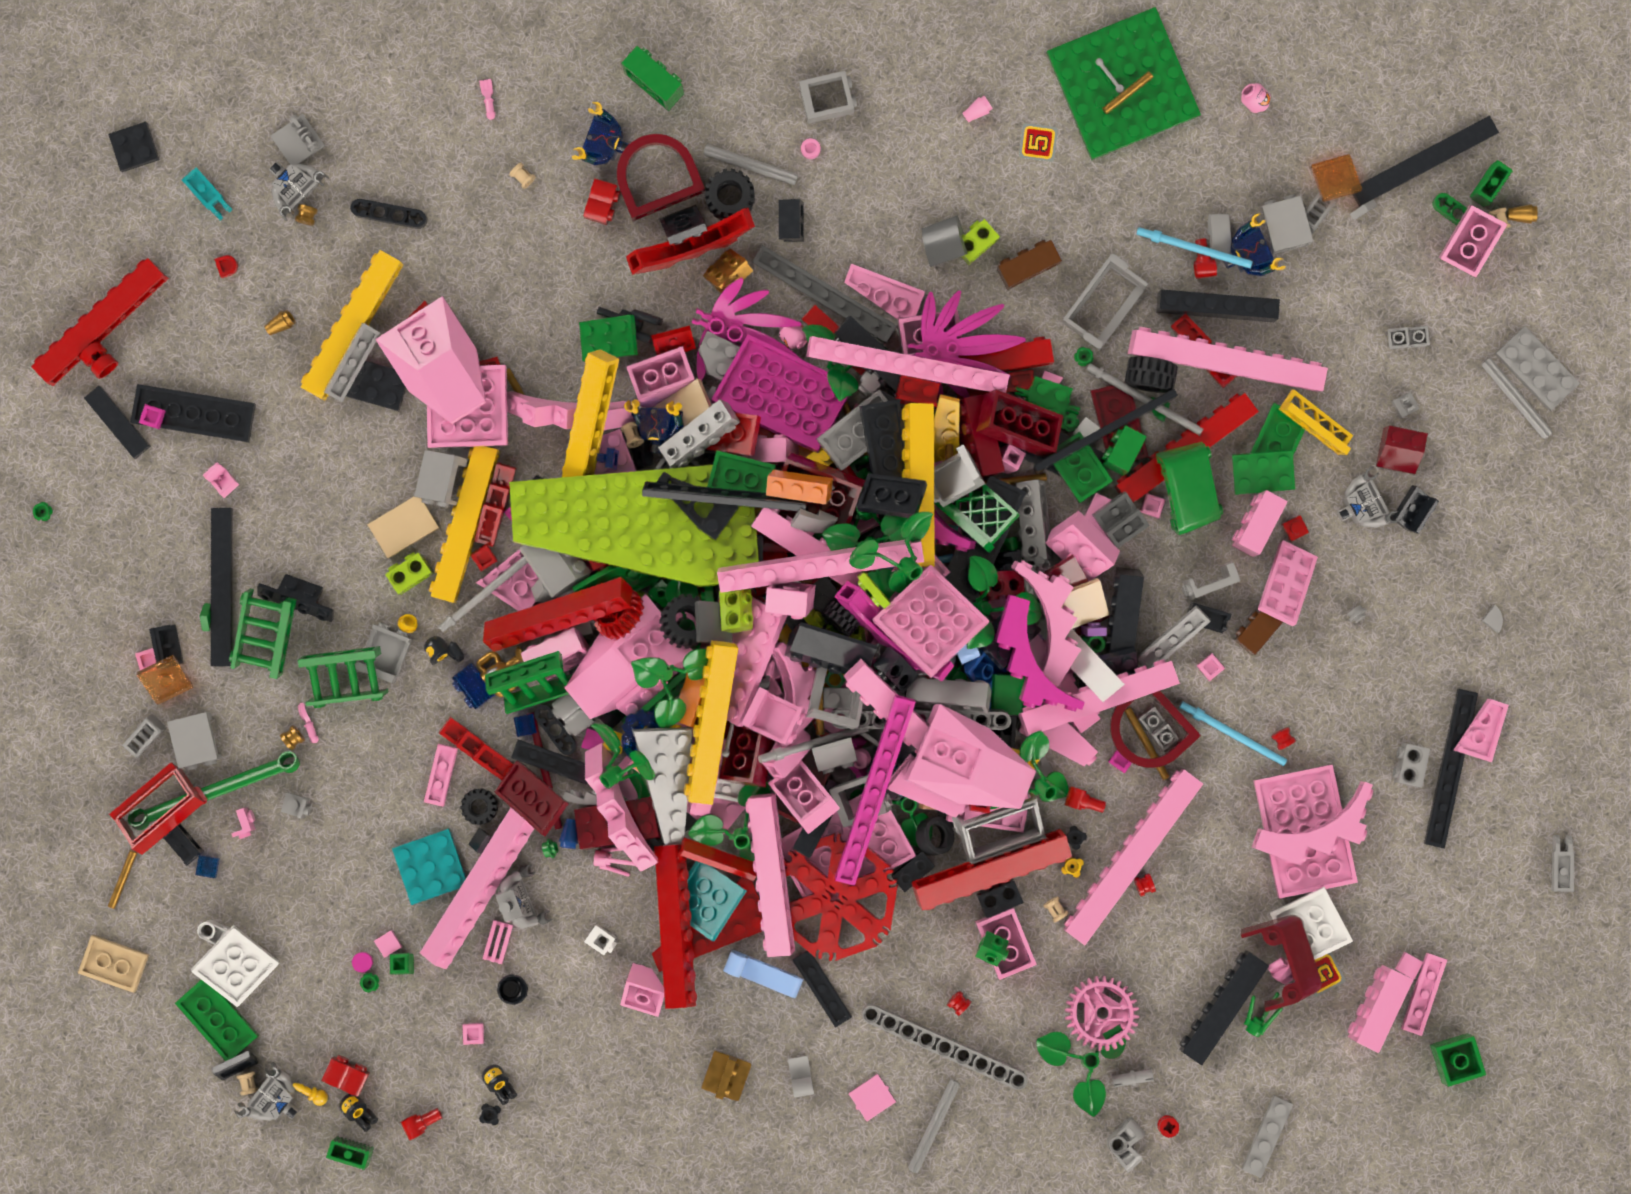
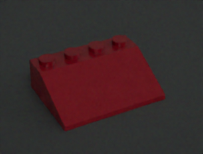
(845, 489)

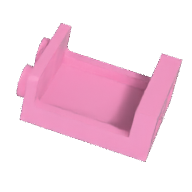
(774, 717)

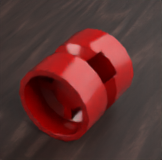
(97, 357)

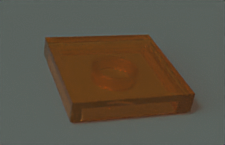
(1336, 177)
(164, 679)

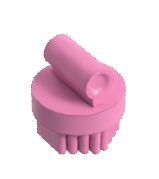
(1281, 971)

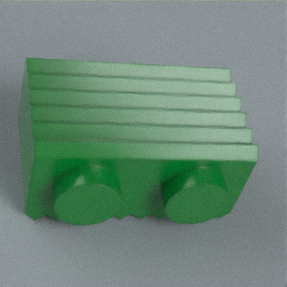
(1491, 183)
(350, 1152)

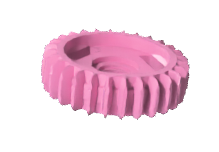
(1093, 1027)

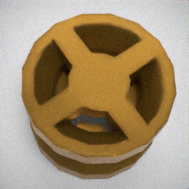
(306, 215)
(292, 737)

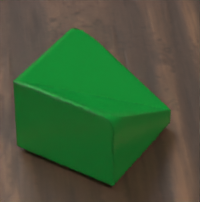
(401, 964)

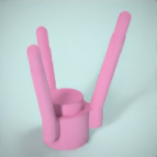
(604, 858)

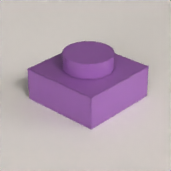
(1094, 629)

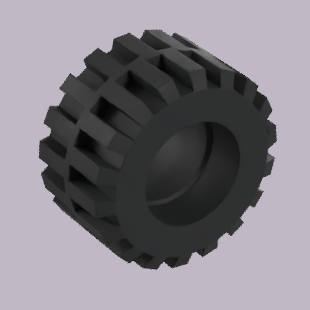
(724, 179)
(1151, 374)
(670, 626)

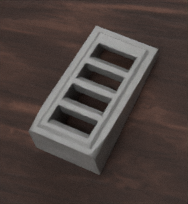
(1313, 224)
(153, 727)

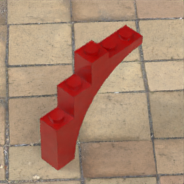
(716, 237)

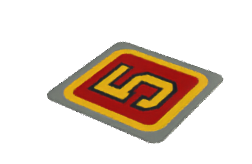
(1038, 142)
(1329, 973)

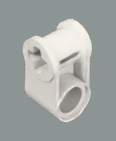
(218, 931)

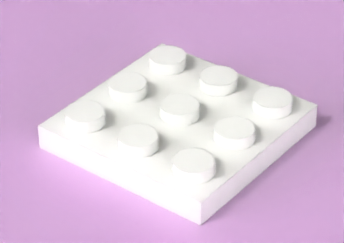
(1320, 920)
(235, 966)

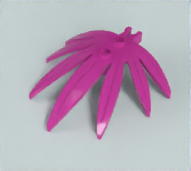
(730, 327)
(946, 347)

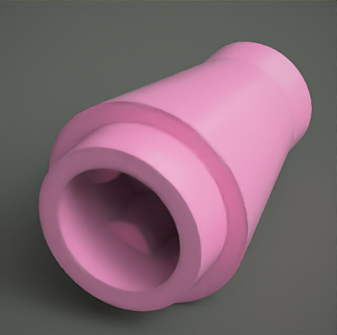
(977, 109)

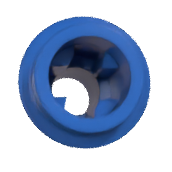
(569, 835)

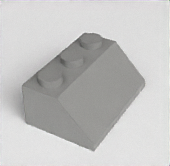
(555, 570)

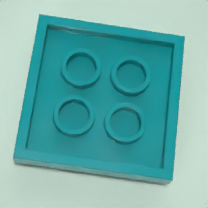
(430, 866)
(711, 899)

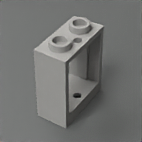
(830, 113)
(845, 812)

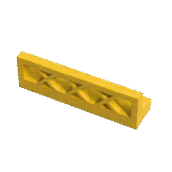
(1313, 426)

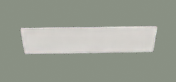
(1090, 667)

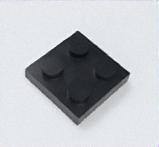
(133, 146)

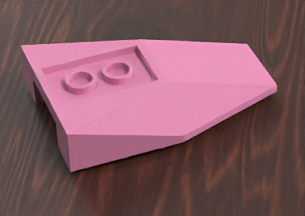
(436, 361)
(607, 670)
(968, 763)

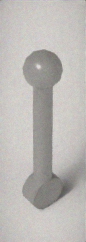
(1119, 88)
(725, 753)

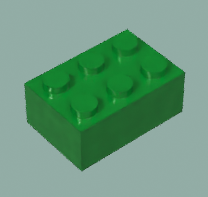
(653, 77)

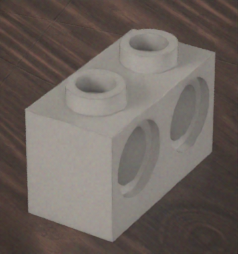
(1417, 766)

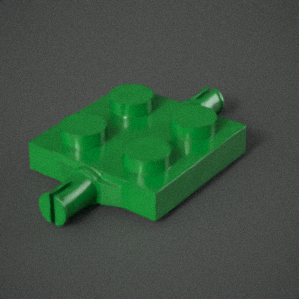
(1049, 396)

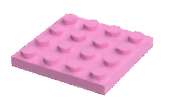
(480, 427)
(930, 621)

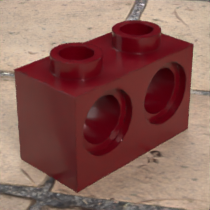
(1002, 587)

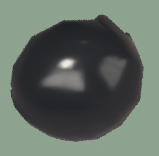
(512, 989)

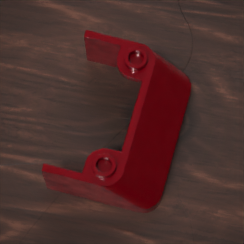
(1290, 933)

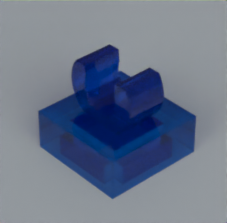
(610, 458)

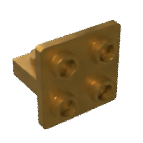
(727, 270)
(726, 1076)

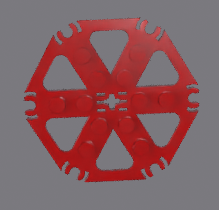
(849, 906)

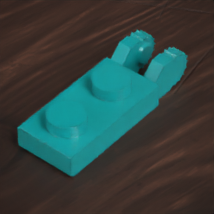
(205, 192)

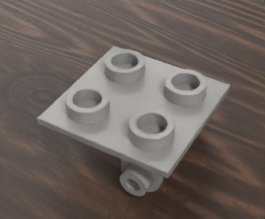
(297, 140)

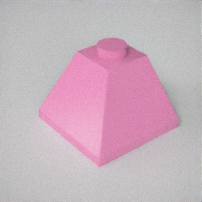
(643, 991)

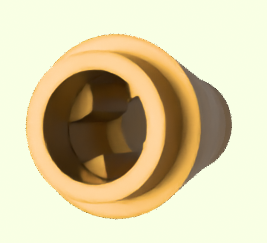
(1523, 214)
(282, 321)

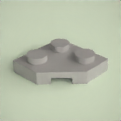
(717, 355)

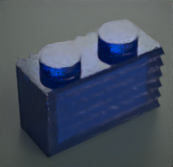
(472, 686)

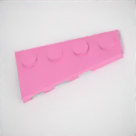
(890, 295)

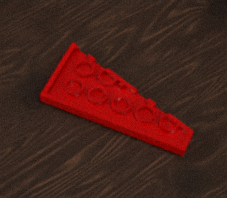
(742, 923)

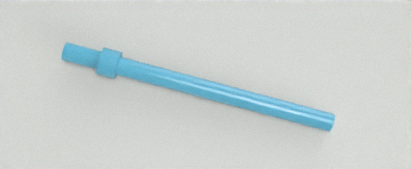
(1157, 236)
(1199, 714)

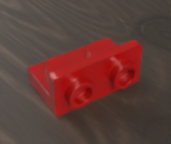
(674, 339)
(917, 391)

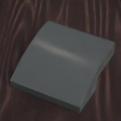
(944, 241)
(1120, 520)
(709, 623)

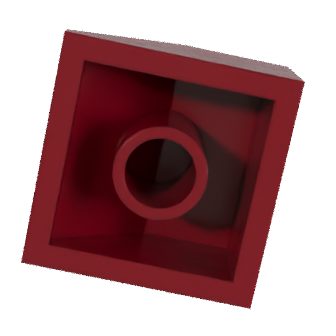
(1401, 449)

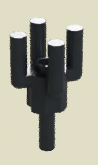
(640, 317)

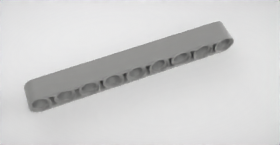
(869, 722)
(951, 1054)

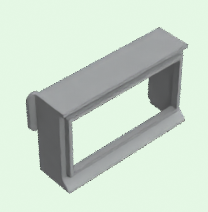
(1121, 268)
(851, 721)
(1004, 845)

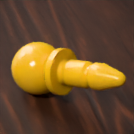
(318, 1097)

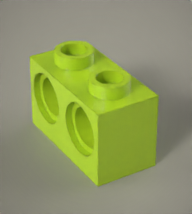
(979, 245)
(411, 578)
(736, 611)

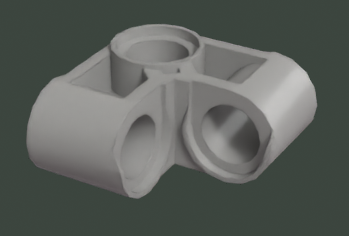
(1129, 1133)

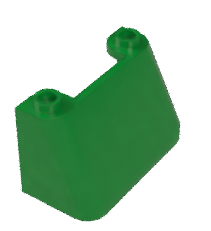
(1190, 487)

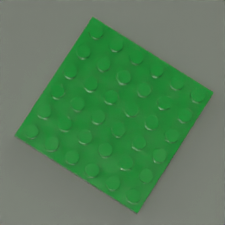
(1128, 53)

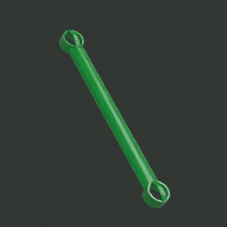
(219, 788)

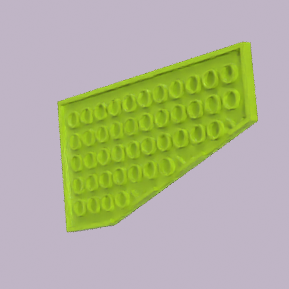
(613, 524)

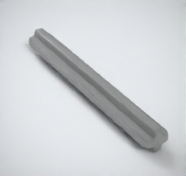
(751, 164)
(1517, 398)
(934, 1126)

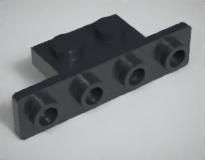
(305, 593)
(807, 842)

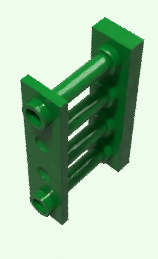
(282, 629)
(349, 658)
(527, 672)

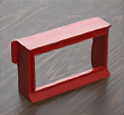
(169, 820)

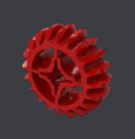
(622, 622)

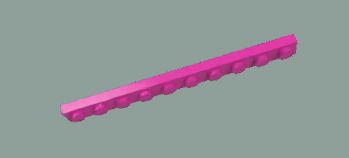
(875, 789)

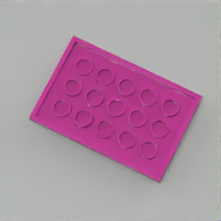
(782, 390)

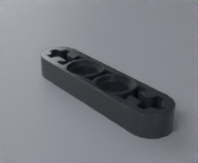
(389, 212)

